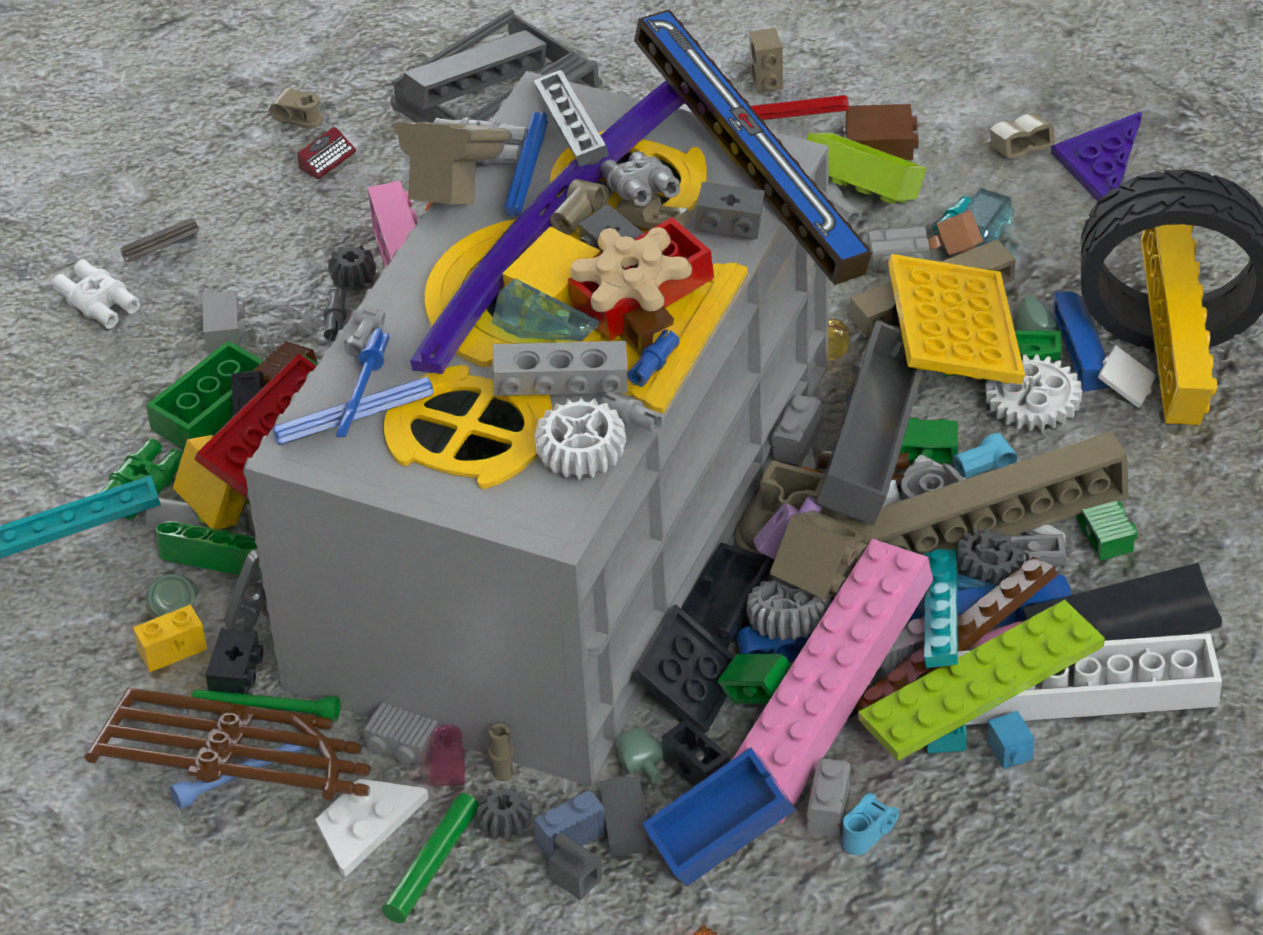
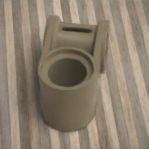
(296, 106)

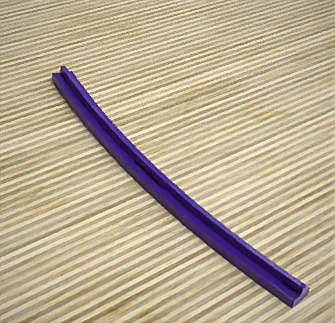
(487, 277)

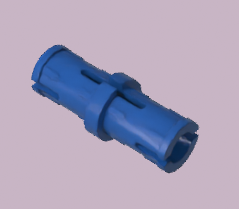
(653, 358)

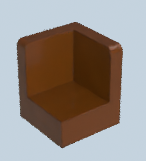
(641, 325)

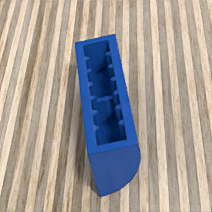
(1080, 339)

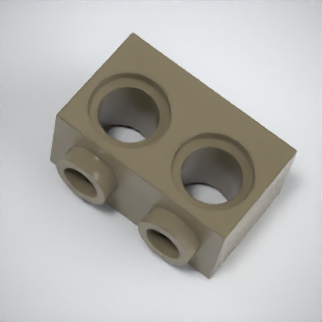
(766, 59)

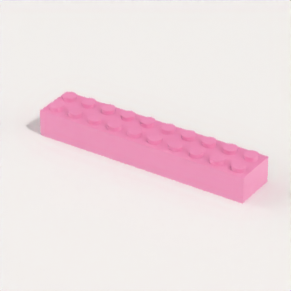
(838, 663)

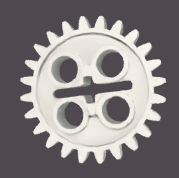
(1043, 398)

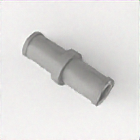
(634, 413)

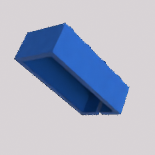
(718, 816)

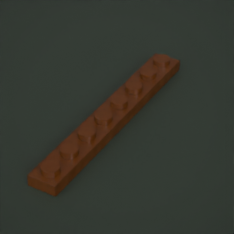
(971, 625)

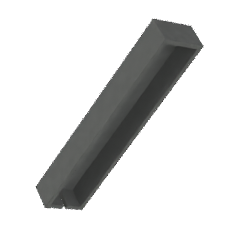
(871, 429)

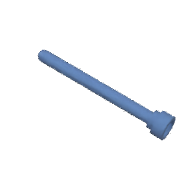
(185, 793)

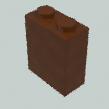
(884, 128)

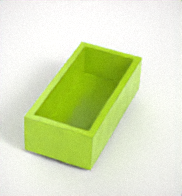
(870, 169)

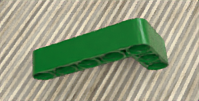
(204, 547)

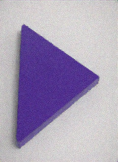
(1100, 155)

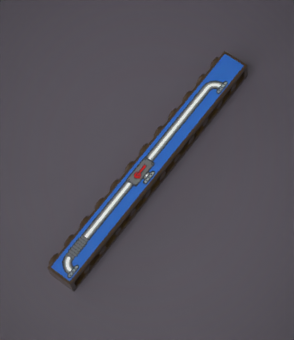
(753, 147)

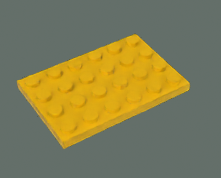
(955, 319)

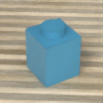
(1010, 739)

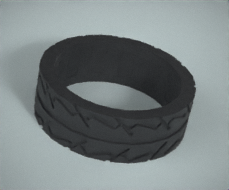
(1162, 200)

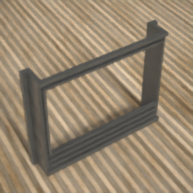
(564, 59)

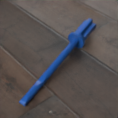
(370, 359)

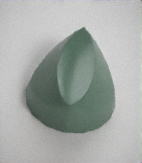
(1034, 316)
(171, 593)

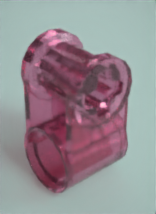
(447, 758)

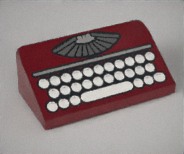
(325, 153)

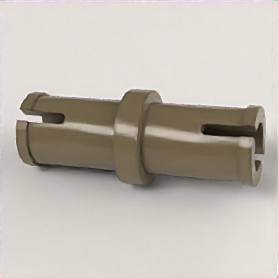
(501, 752)

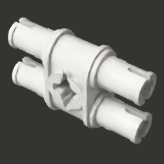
(96, 293)

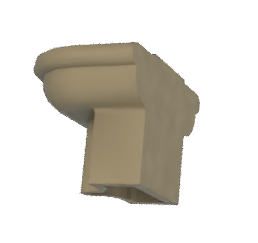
(446, 158)
(779, 486)

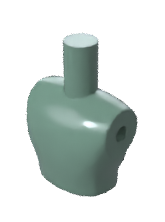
(640, 752)

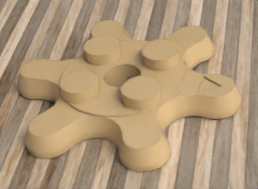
(634, 283)

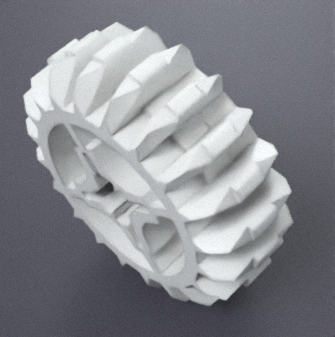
(581, 447)

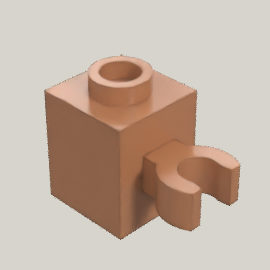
(957, 234)

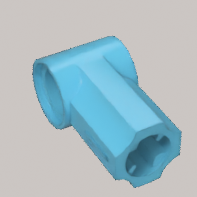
(991, 454)

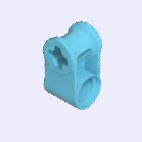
(867, 824)

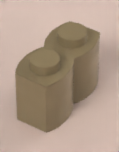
(1022, 135)

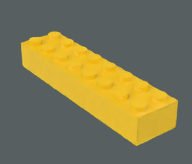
(1178, 323)

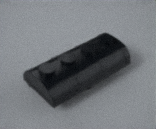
(723, 589)

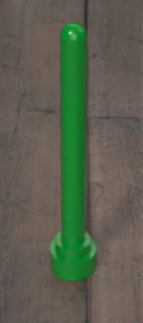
(325, 707)

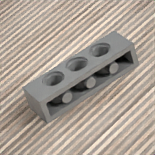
(560, 368)

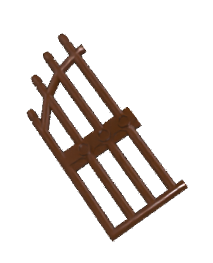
(224, 742)

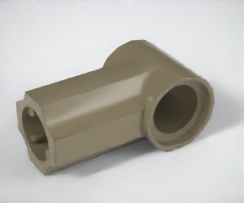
(581, 200)

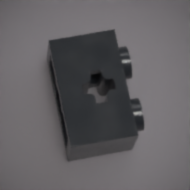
(234, 661)
(692, 753)

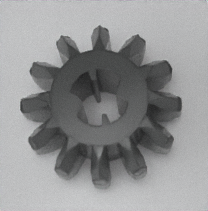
(352, 267)
(504, 812)

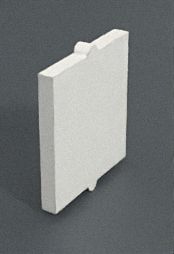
(1127, 376)

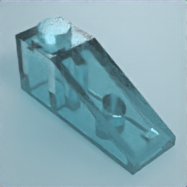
(536, 315)

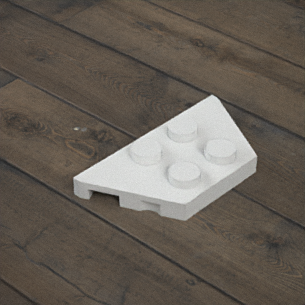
(359, 824)

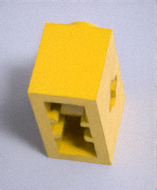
(170, 638)

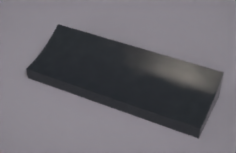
(1145, 607)

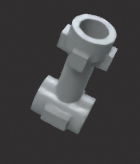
(368, 319)

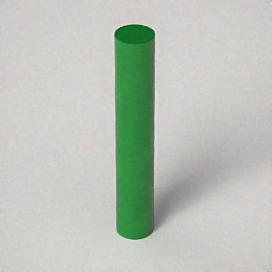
(430, 858)

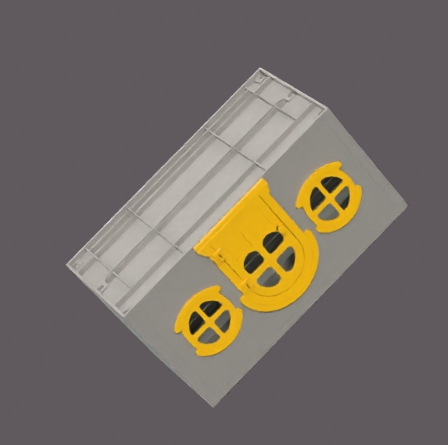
(493, 578)

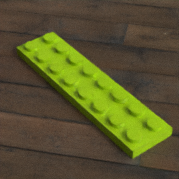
(981, 680)

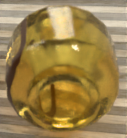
(839, 339)

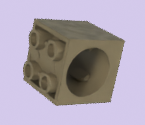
(818, 553)

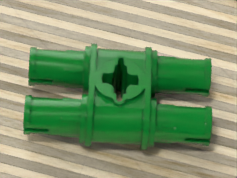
(140, 465)

